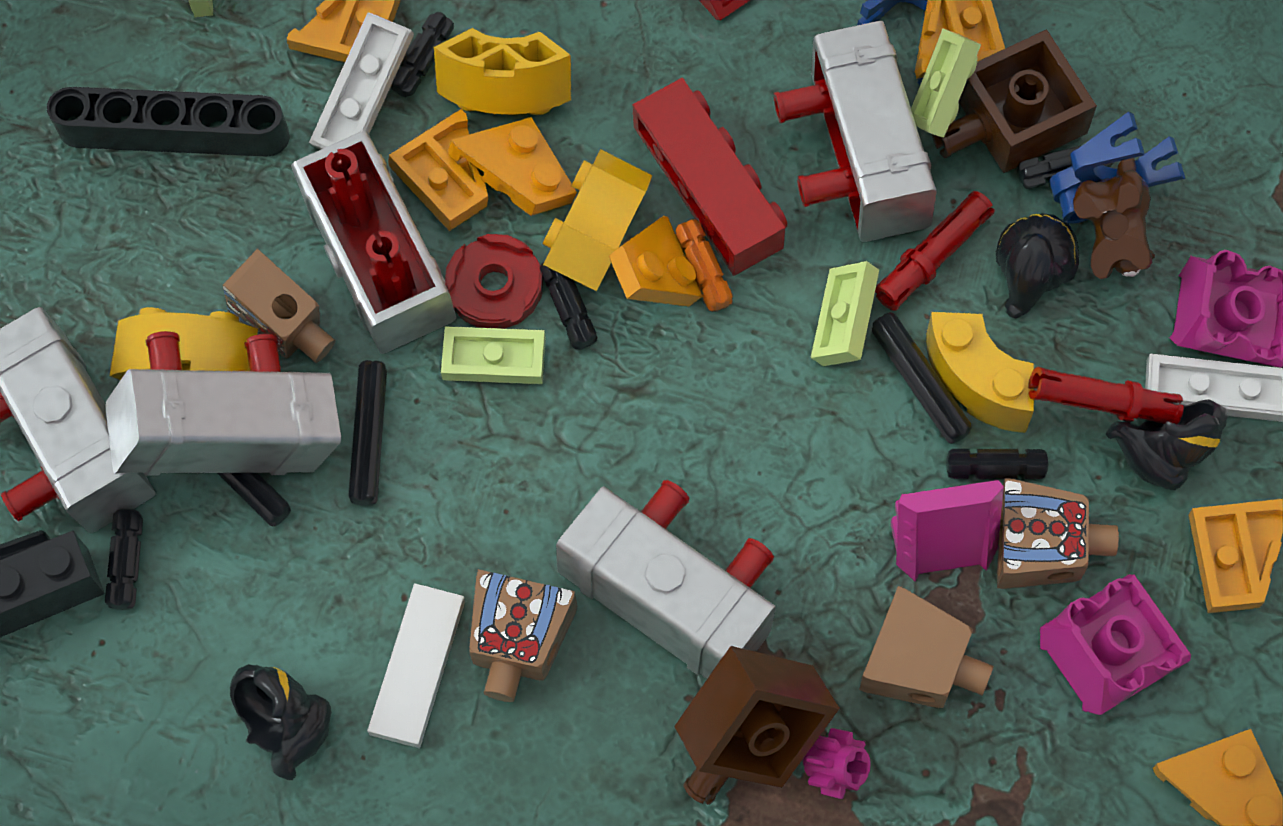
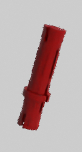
(920, 264)
(1123, 400)

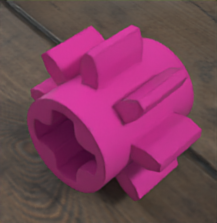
(837, 763)

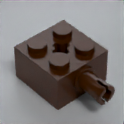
(1021, 104)
(753, 721)

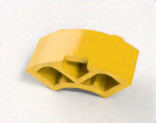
(503, 73)
(597, 220)
(204, 344)
(978, 372)

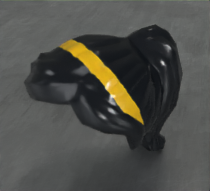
(1035, 258)
(1168, 451)
(280, 716)

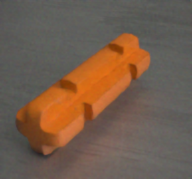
(708, 271)

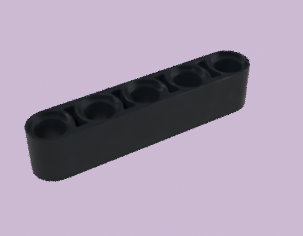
(151, 108)

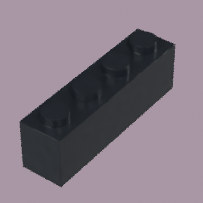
(46, 582)

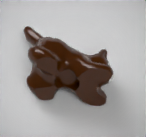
(1118, 213)

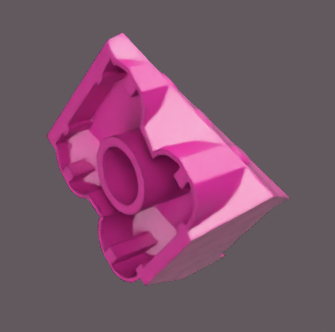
(1231, 309)
(947, 528)
(1113, 644)

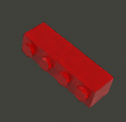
(710, 176)

